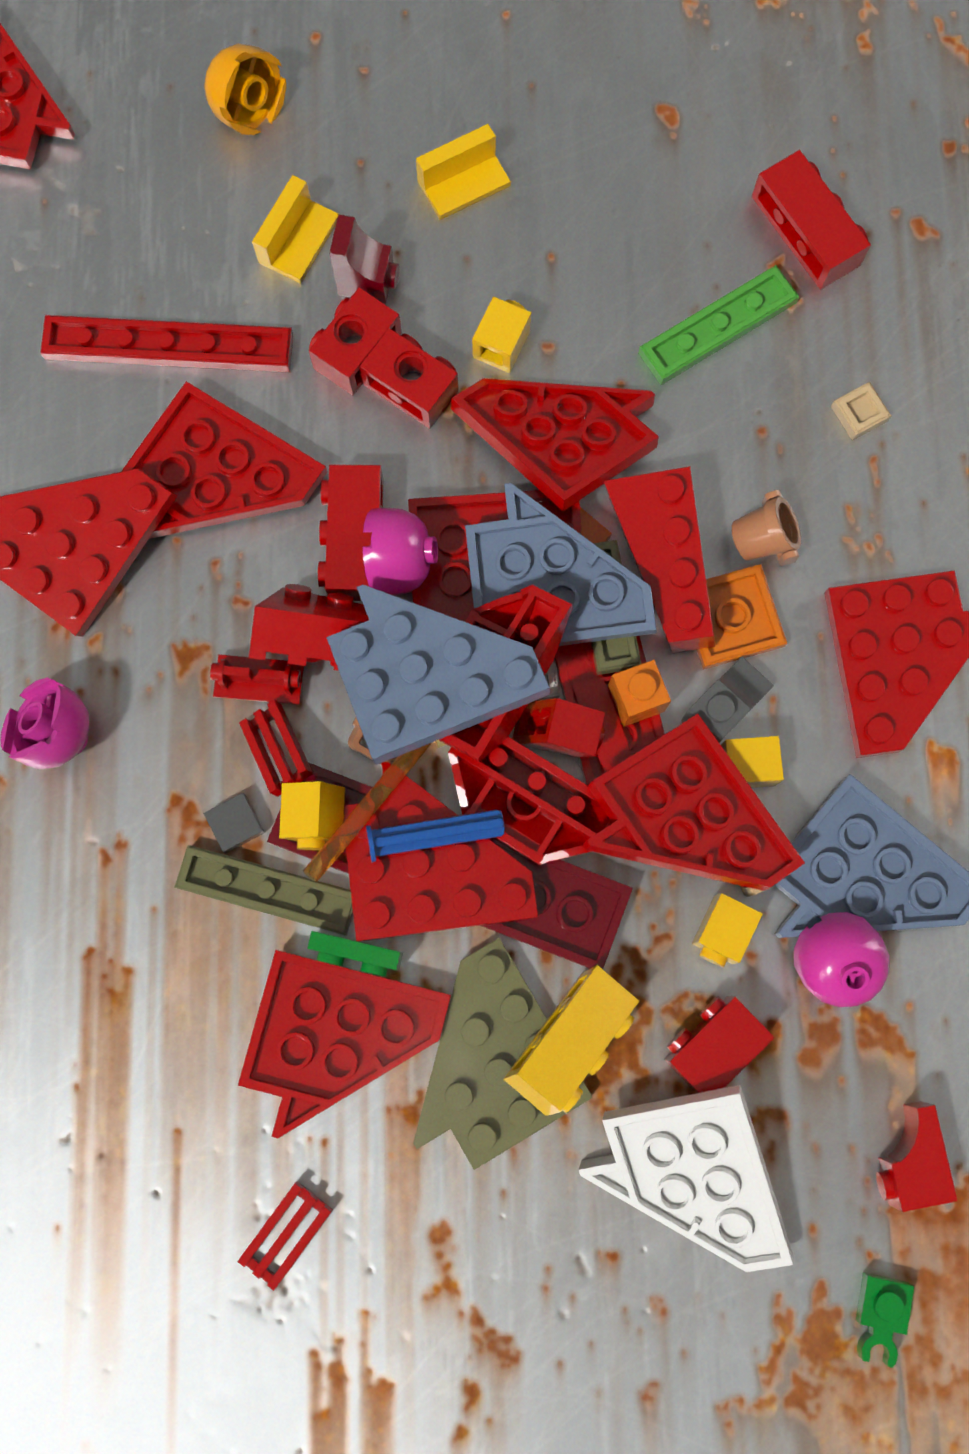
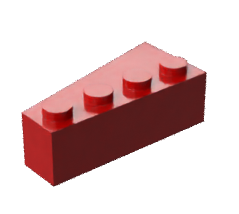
(665, 541)
(299, 623)

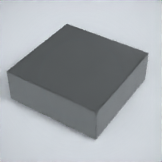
(234, 822)

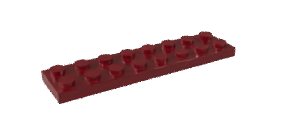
(574, 906)

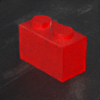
(718, 1045)

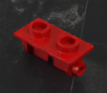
(257, 679)

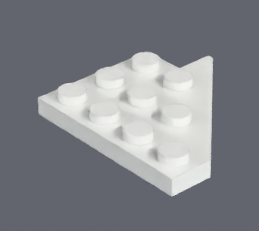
(697, 1172)

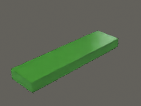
(718, 325)

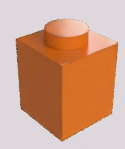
(639, 693)

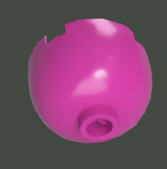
(398, 551)
(47, 727)
(842, 960)

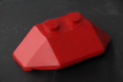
(528, 618)
(541, 805)

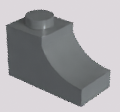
(730, 698)

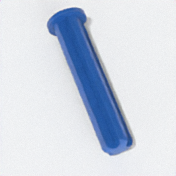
(434, 833)

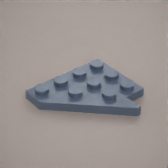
(428, 674)
(871, 865)

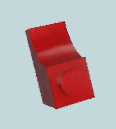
(560, 728)
(918, 1167)

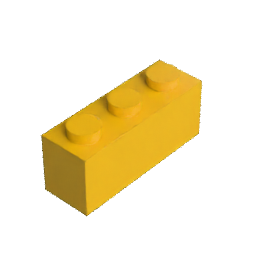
(573, 1042)

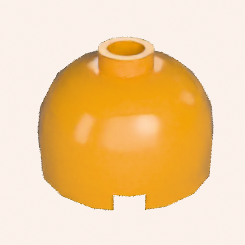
(244, 87)

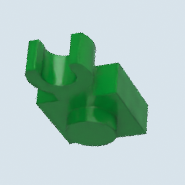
(885, 1309)

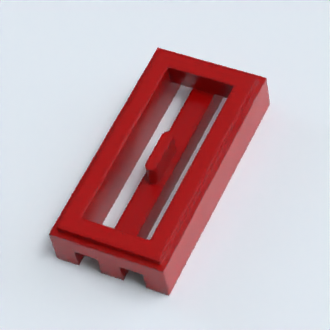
(261, 756)
(260, 1268)

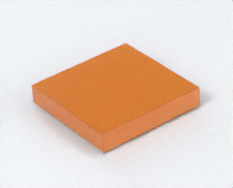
(741, 617)

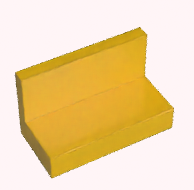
(461, 172)
(293, 232)

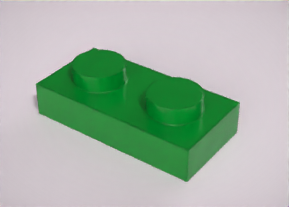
(373, 958)

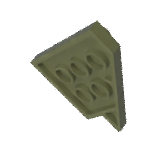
(482, 1038)

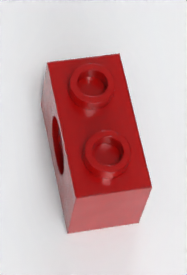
(354, 316)
(419, 398)

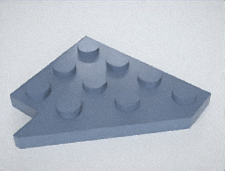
(551, 555)

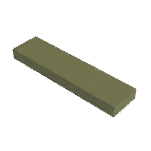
(265, 890)

